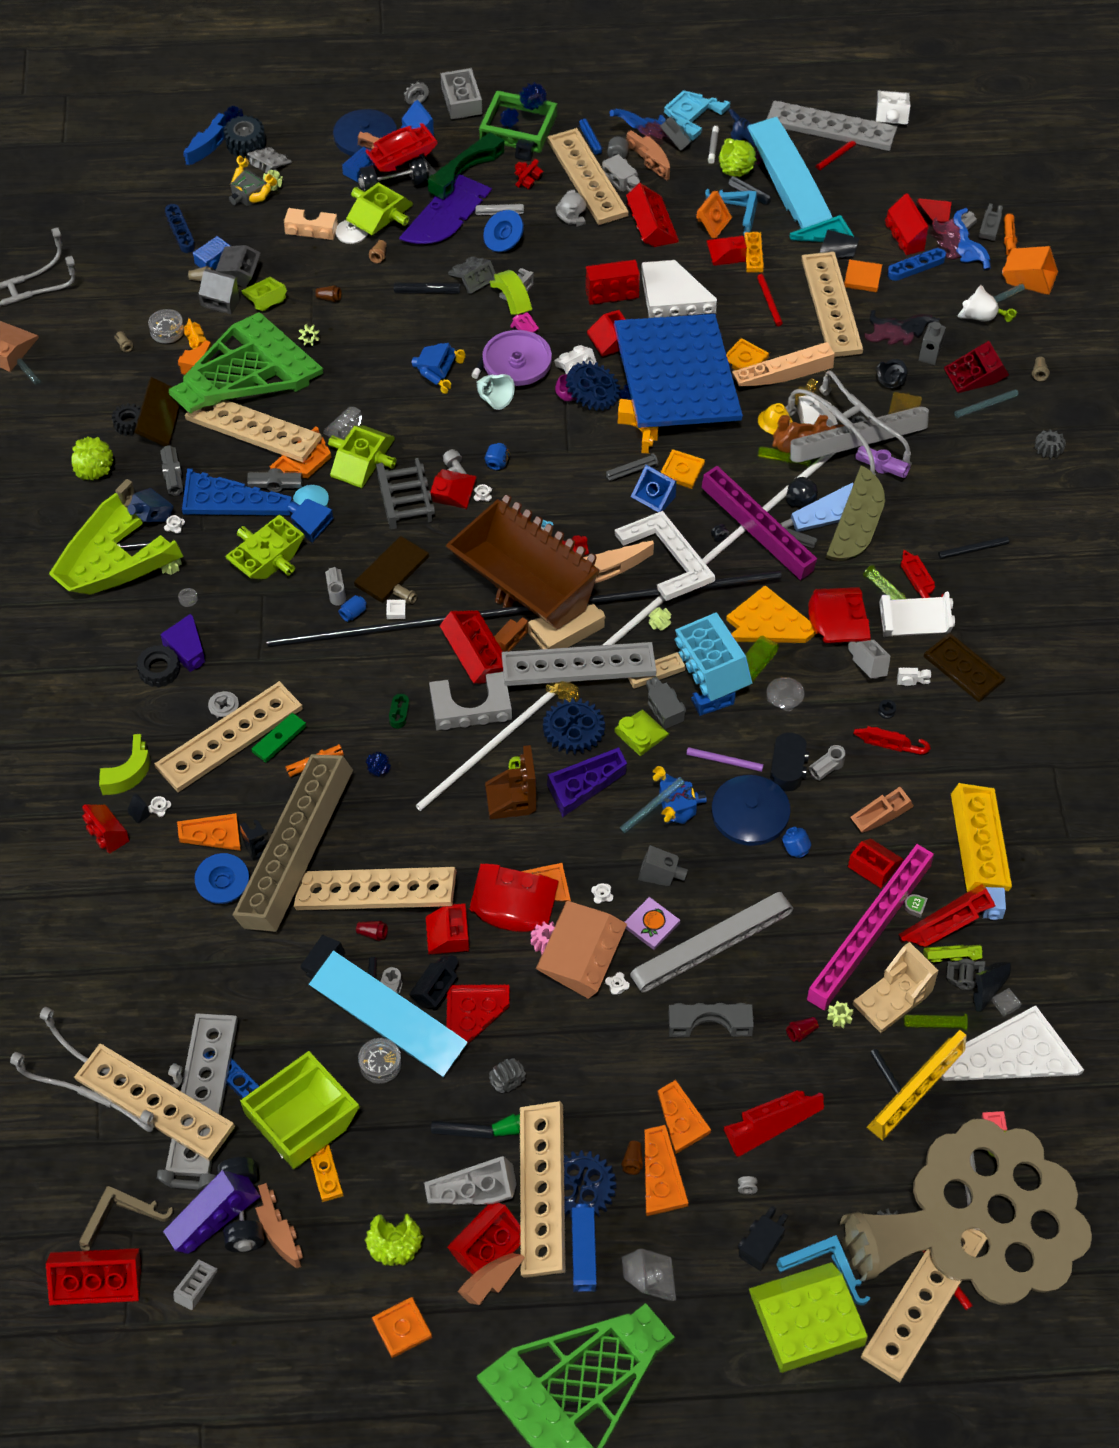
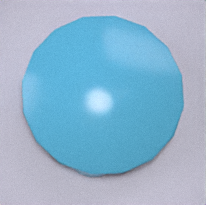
(311, 492)

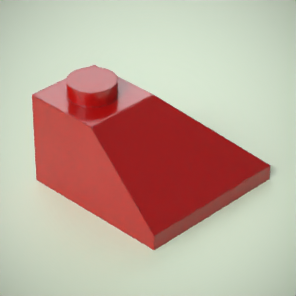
(935, 208)
(727, 250)
(452, 488)

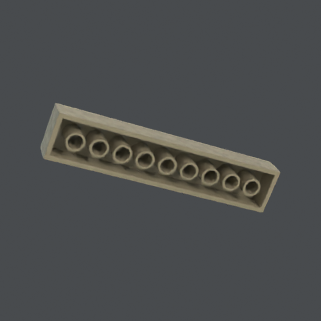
(293, 843)

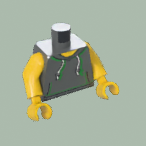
(248, 187)

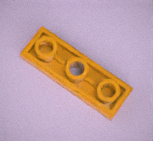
(754, 254)
(326, 1178)

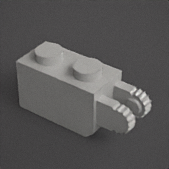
(620, 173)
(870, 658)

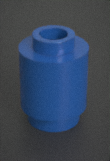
(352, 608)

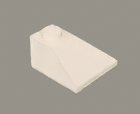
(810, 409)

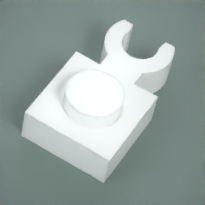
(910, 676)

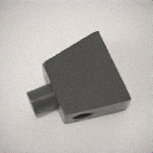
(934, 335)
(660, 867)

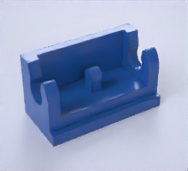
(704, 705)

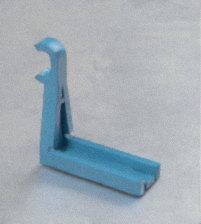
(743, 198)
(821, 1248)

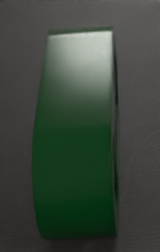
(403, 711)

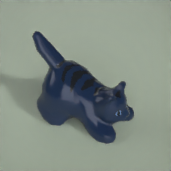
(740, 128)

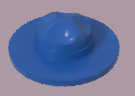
(503, 230)
(221, 878)

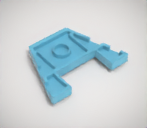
(688, 107)

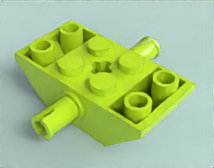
(377, 208)
(360, 454)
(267, 549)

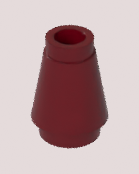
(372, 929)
(800, 1029)

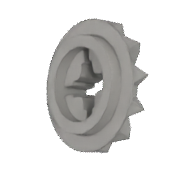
(421, 95)
(221, 698)

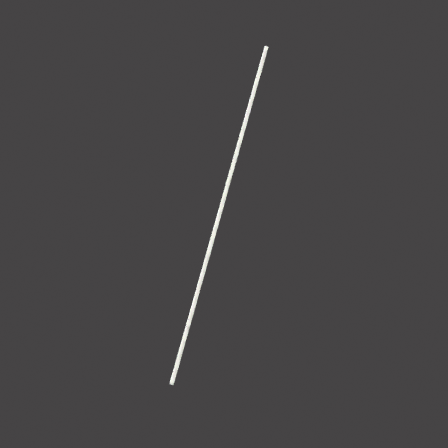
(616, 637)

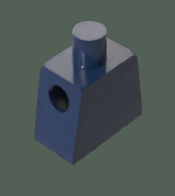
(150, 506)

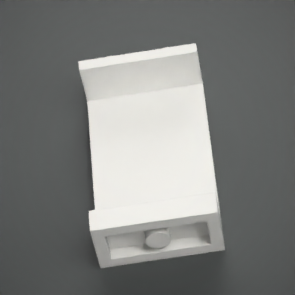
(916, 616)

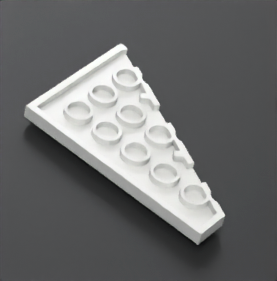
(1015, 1050)

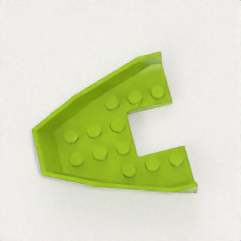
(95, 560)

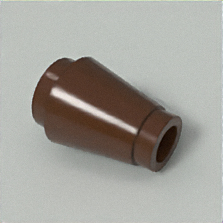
(329, 293)
(633, 1158)

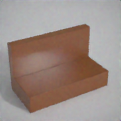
(511, 634)

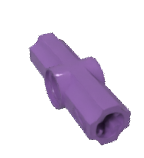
(884, 462)

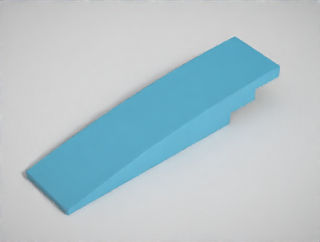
(789, 173)
(388, 1013)

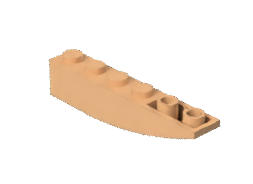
(787, 367)
(620, 560)

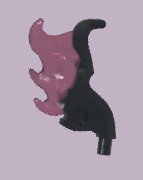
(898, 330)

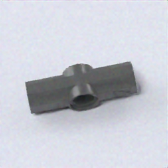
(171, 470)
(275, 480)

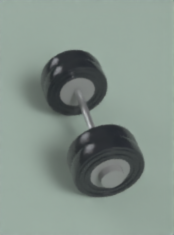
(416, 168)
(243, 1234)

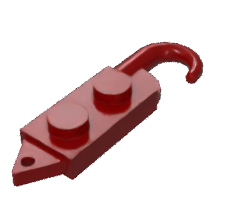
(917, 574)
(890, 740)

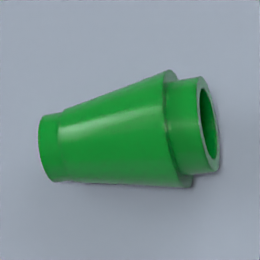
(507, 1126)

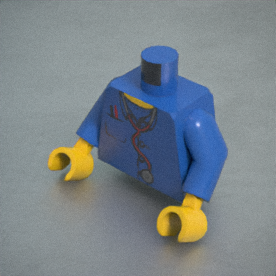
(435, 363)
(680, 804)

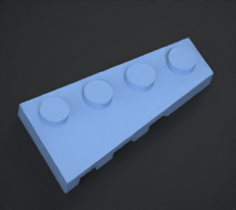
(823, 511)

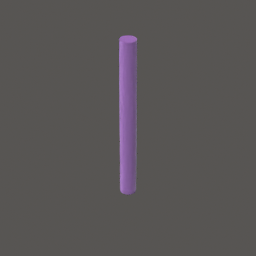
(725, 759)

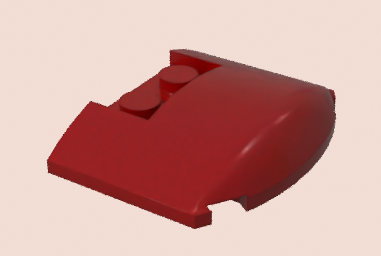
(401, 146)
(839, 615)
(513, 898)

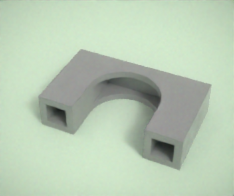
(450, 715)

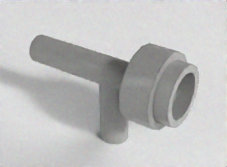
(452, 460)

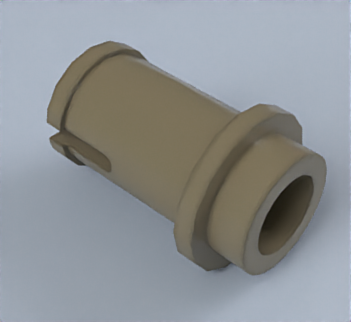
(125, 344)
(405, 594)

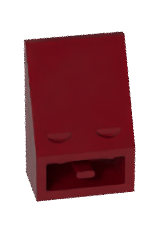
(976, 369)

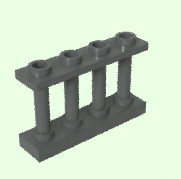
(391, 502)

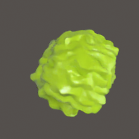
(736, 157)
(91, 458)
(391, 1243)

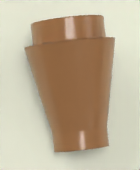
(377, 253)

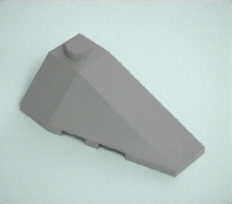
(478, 1184)

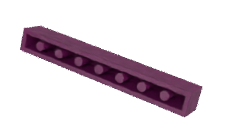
(759, 523)

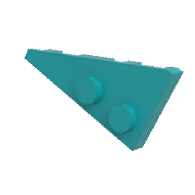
(818, 231)

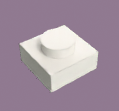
(396, 609)

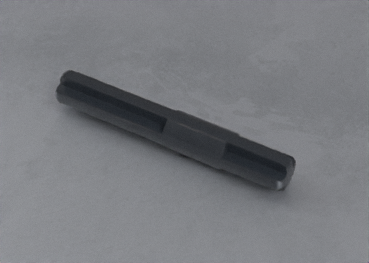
(426, 287)

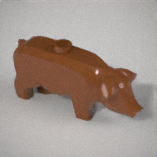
(789, 431)

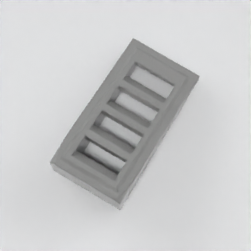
(187, 1296)

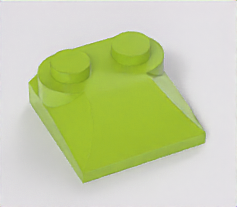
(266, 293)
(640, 732)

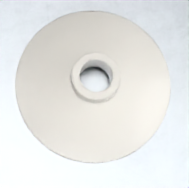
(350, 233)

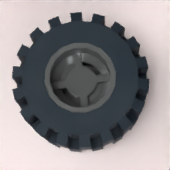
(244, 135)

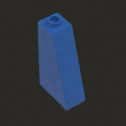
(583, 1249)

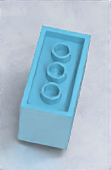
(713, 657)

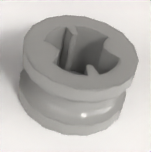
(747, 1185)

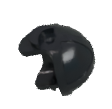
(892, 373)
(801, 492)

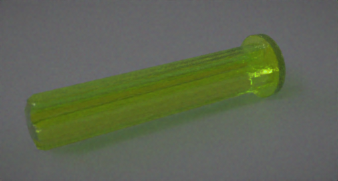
(778, 455)
(882, 583)
(936, 1021)

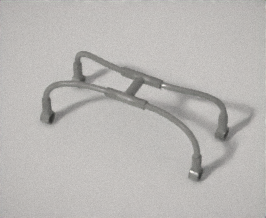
(12, 282)
(825, 389)
(146, 1117)

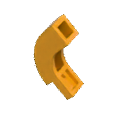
(627, 416)

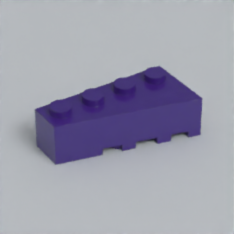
(585, 779)
(211, 1210)

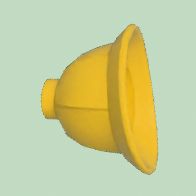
(769, 418)

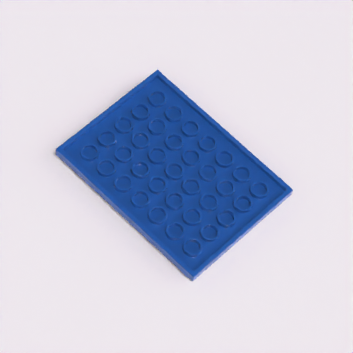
(677, 370)

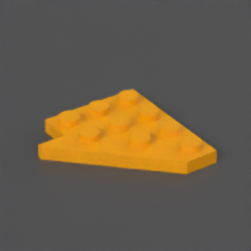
(769, 616)

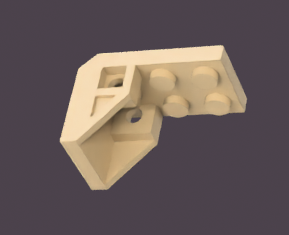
(904, 986)

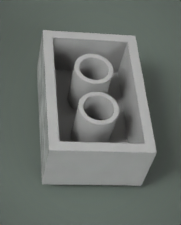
(461, 93)

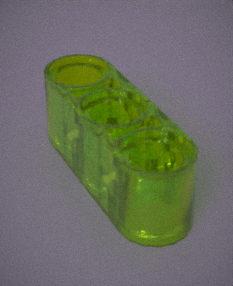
(760, 655)

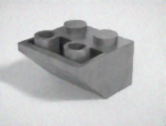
(238, 262)
(219, 291)

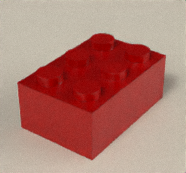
(612, 282)

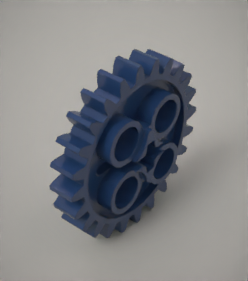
(593, 385)
(573, 725)
(599, 1189)

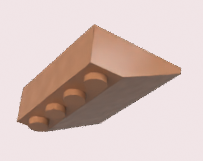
(14, 344)
(581, 948)

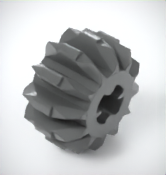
(1050, 444)
(507, 1075)

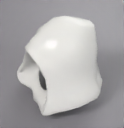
(979, 306)

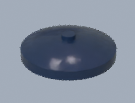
(364, 120)
(750, 810)

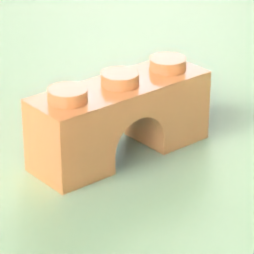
(322, 227)

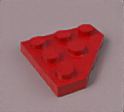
(474, 1008)

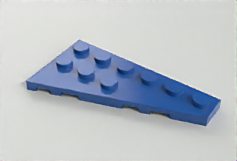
(228, 497)

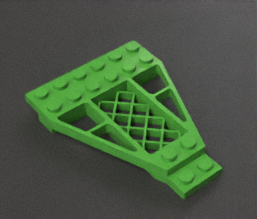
(261, 342)
(535, 1409)

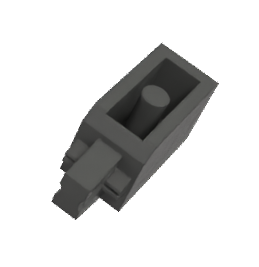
(664, 703)

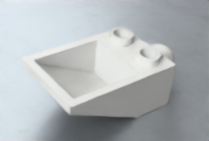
(892, 107)

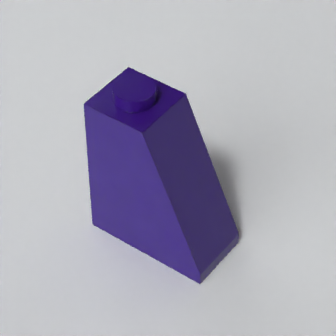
(185, 642)

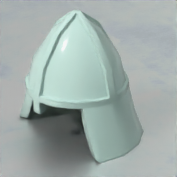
(496, 390)

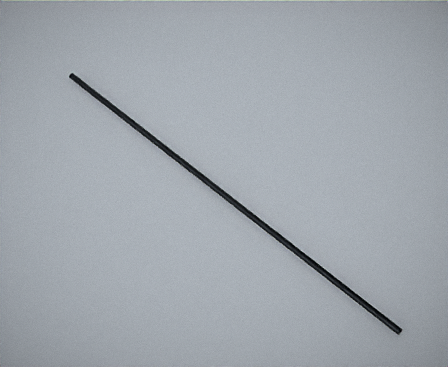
(503, 611)

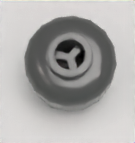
(619, 146)

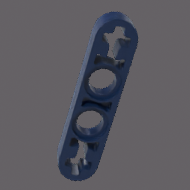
(182, 227)

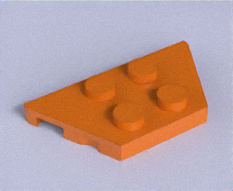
(314, 461)

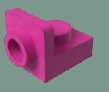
(524, 322)

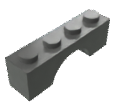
(735, 1018)

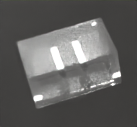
(344, 423)

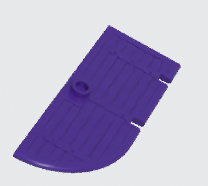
(443, 216)

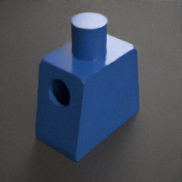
(310, 518)

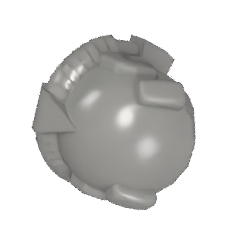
(570, 207)

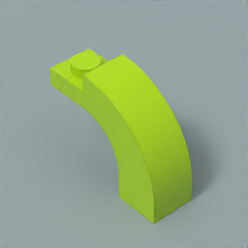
(513, 290)
(129, 774)

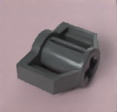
(966, 972)

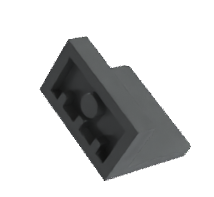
(474, 273)

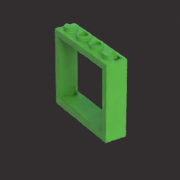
(511, 137)

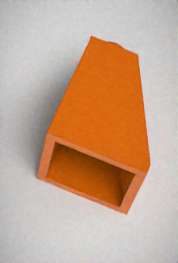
(1032, 268)

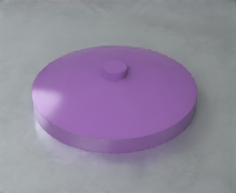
(517, 354)

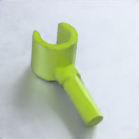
(1009, 315)

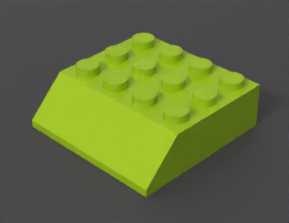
(300, 1109)
(808, 1316)

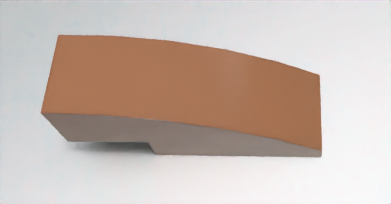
(882, 810)
(490, 1278)

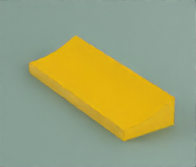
(980, 837)
(918, 1086)

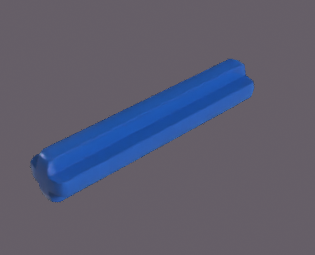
(590, 136)

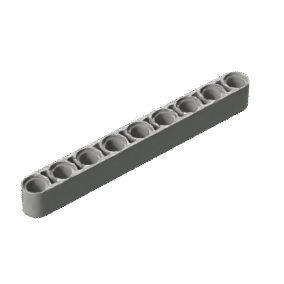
(844, 439)
(711, 942)

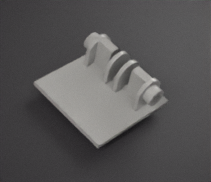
(267, 159)

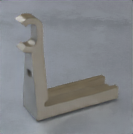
(123, 1200)

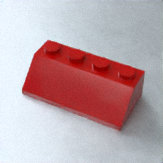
(651, 216)
(473, 644)
(93, 1276)

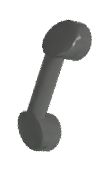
(167, 1178)

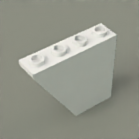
(674, 291)

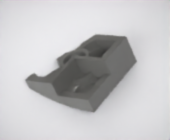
(675, 133)

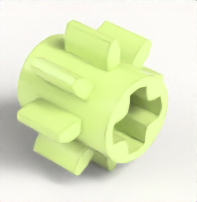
(276, 175)
(310, 330)
(172, 567)
(660, 618)
(837, 1019)

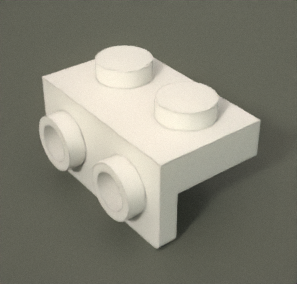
(578, 354)

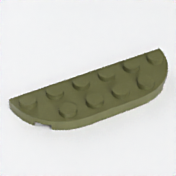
(858, 517)

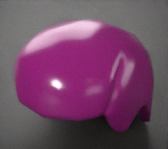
(562, 390)

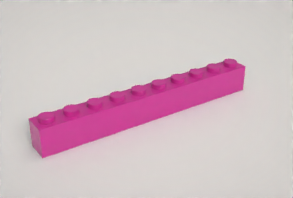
(870, 927)

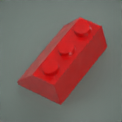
(907, 225)
(487, 1238)

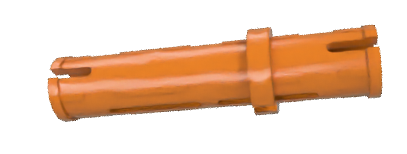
(1010, 239)
(300, 765)

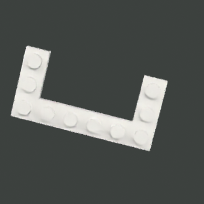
(697, 571)

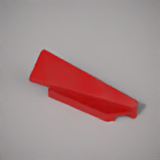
(950, 917)
(771, 1119)

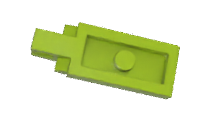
(954, 952)

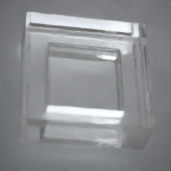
(1006, 1002)

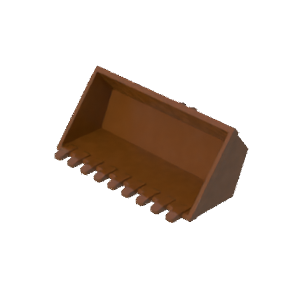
(527, 562)

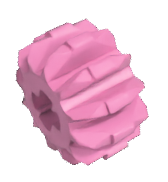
(540, 935)

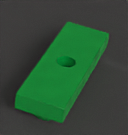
(278, 737)

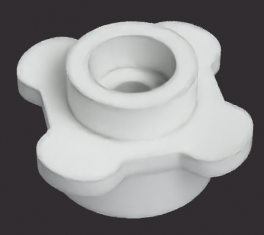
(482, 493)
(174, 524)
(159, 801)
(602, 888)
(617, 989)

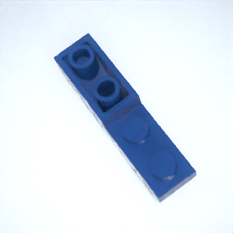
(206, 142)

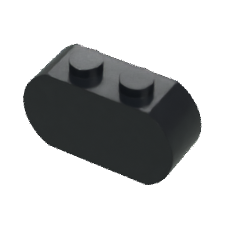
(789, 761)

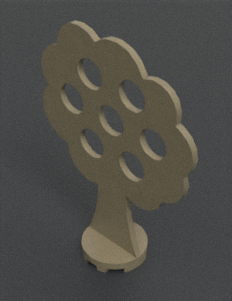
(885, 1239)

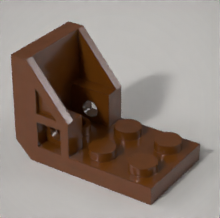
(513, 790)

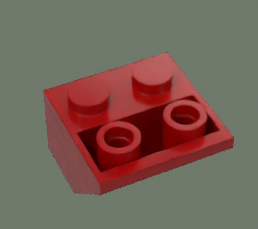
(604, 334)
(104, 826)
(874, 862)
(447, 930)

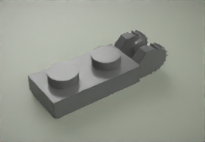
(991, 223)

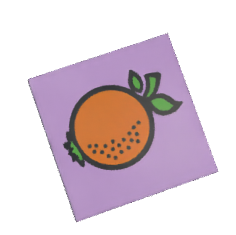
(651, 923)

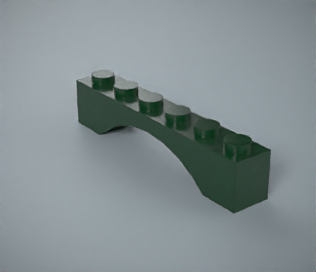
(484, 150)

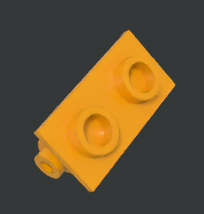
(194, 334)

